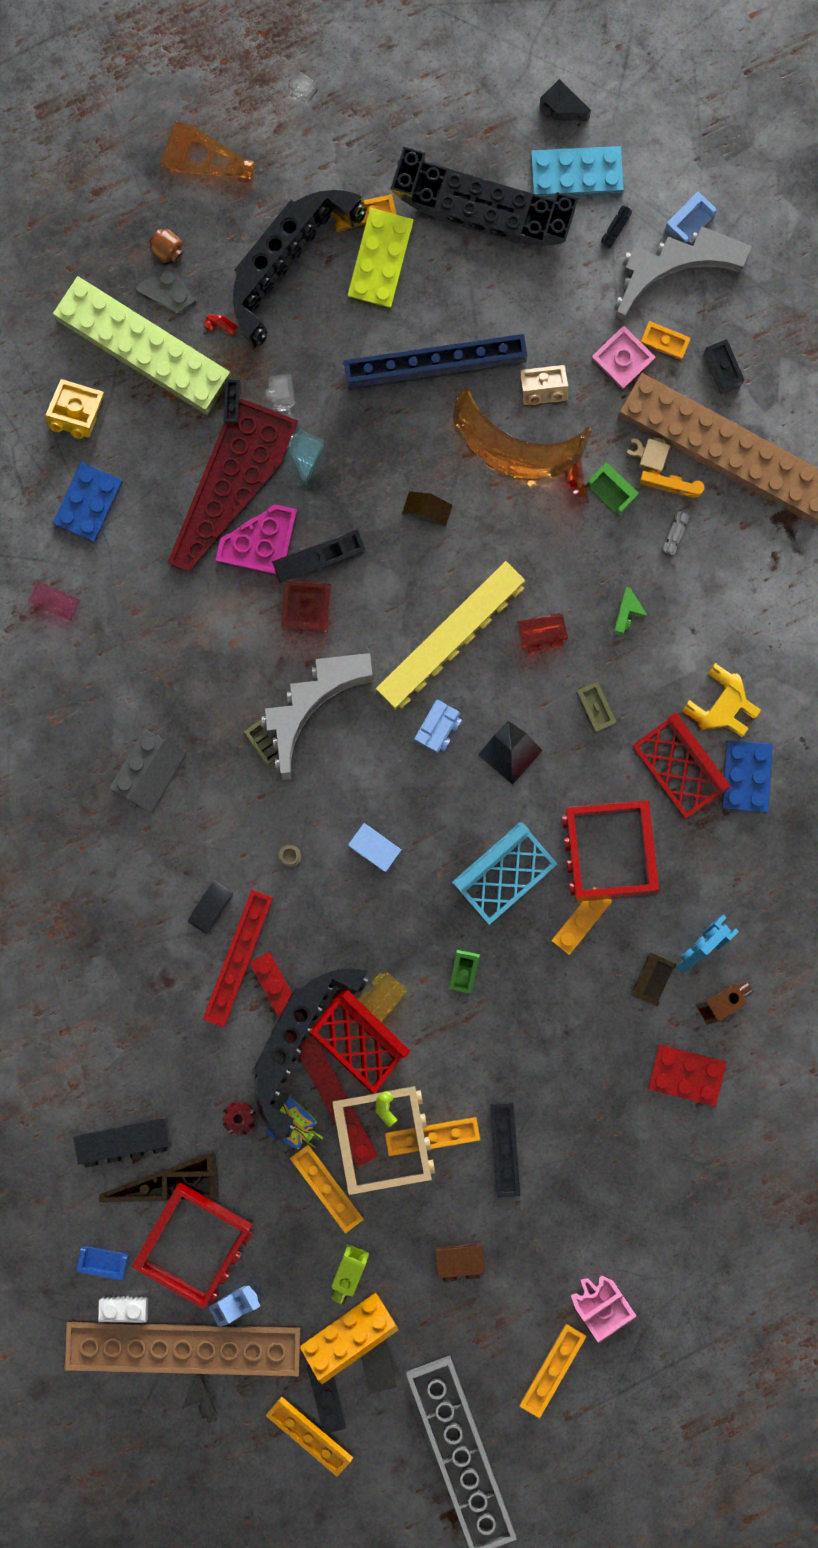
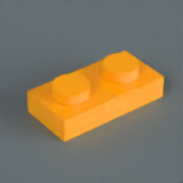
(665, 340)

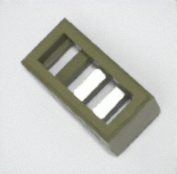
(251, 732)

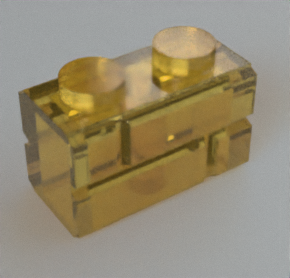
(383, 996)

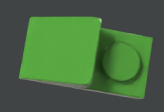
(628, 606)
(464, 971)

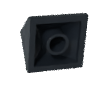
(510, 752)

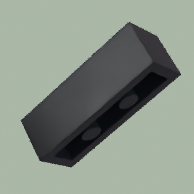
(232, 400)

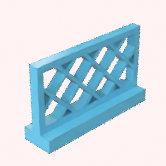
(490, 859)

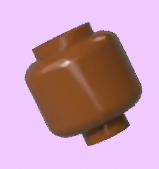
(166, 245)

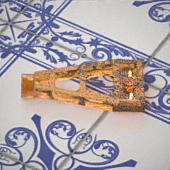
(179, 146)

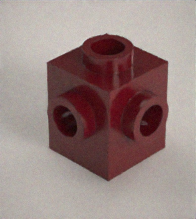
(245, 1111)

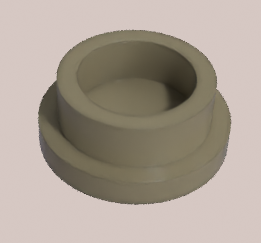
(289, 856)

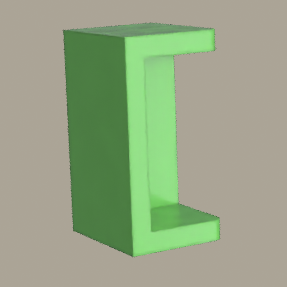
(612, 489)

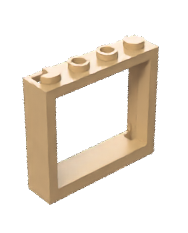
(423, 1142)

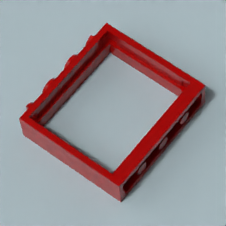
(573, 865)
(173, 1282)

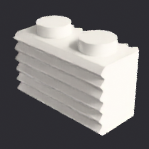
(123, 1309)

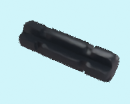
(616, 226)

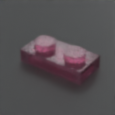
(54, 601)

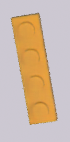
(439, 1135)
(327, 1188)
(552, 1370)
(309, 1436)

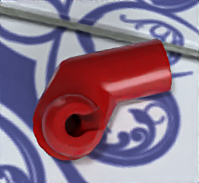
(219, 321)

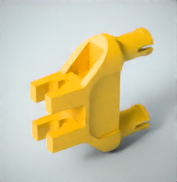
(726, 706)

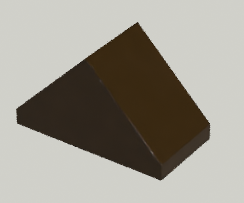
(427, 507)

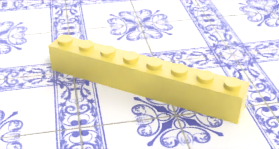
(450, 635)

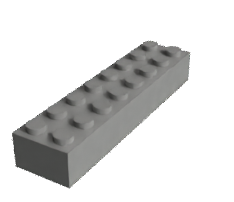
(461, 1454)

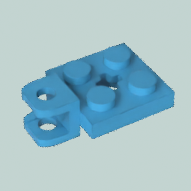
(716, 937)

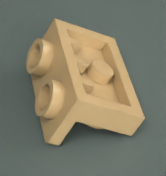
(544, 385)

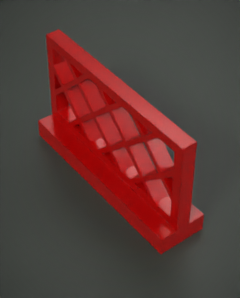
(698, 754)
(372, 1026)

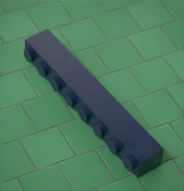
(435, 361)

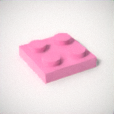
(623, 357)

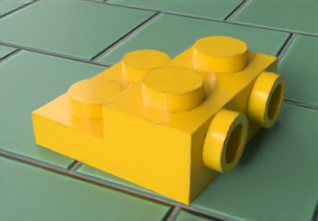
(74, 409)

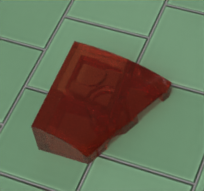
(576, 480)

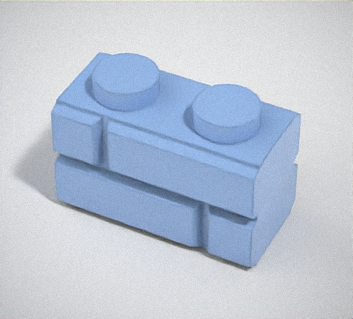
(438, 726)

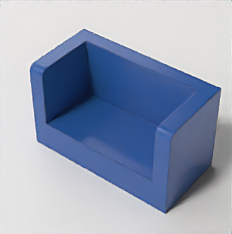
(103, 1263)

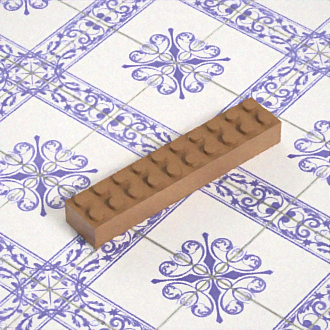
(723, 446)

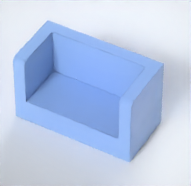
(690, 218)
(374, 847)

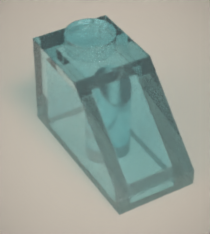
(305, 453)

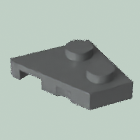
(167, 290)

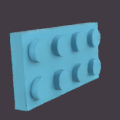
(577, 171)

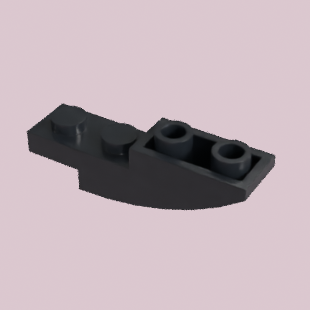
(318, 556)

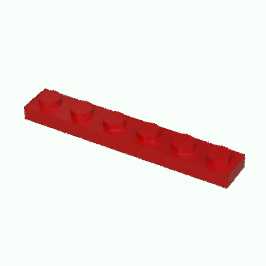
(238, 958)

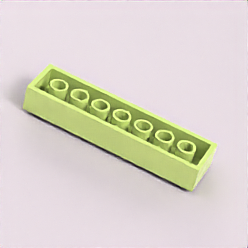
(142, 345)

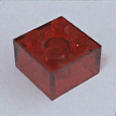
(306, 606)

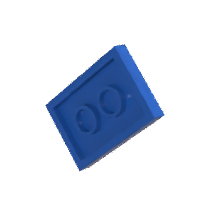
(87, 502)
(749, 774)

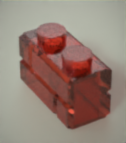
(542, 632)

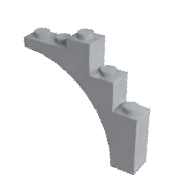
(707, 250)
(329, 678)

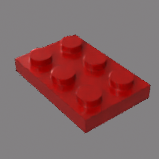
(687, 1075)

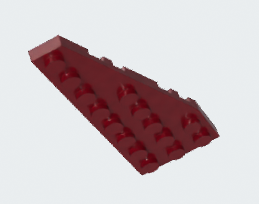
(236, 471)

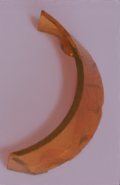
(510, 454)

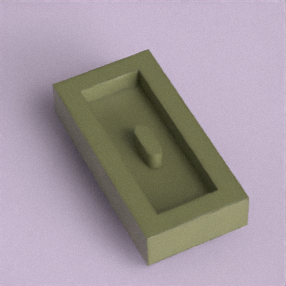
(596, 707)

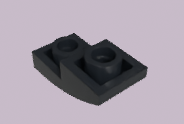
(210, 907)

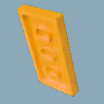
(348, 1338)

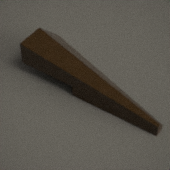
(197, 1174)

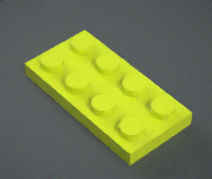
(380, 258)

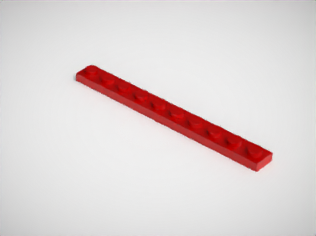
(314, 1059)

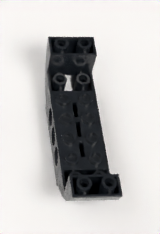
(481, 202)
(281, 245)
(269, 1074)

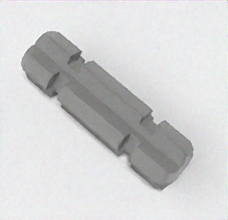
(675, 533)

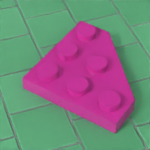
(259, 540)

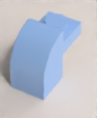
(234, 1305)

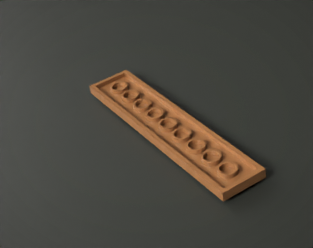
(182, 1349)

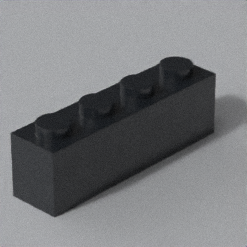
(122, 1141)

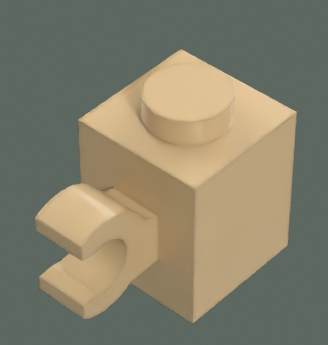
(651, 456)

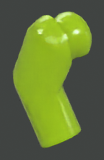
(382, 1108)

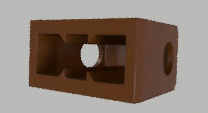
(718, 1005)

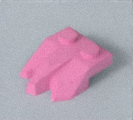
(603, 1308)

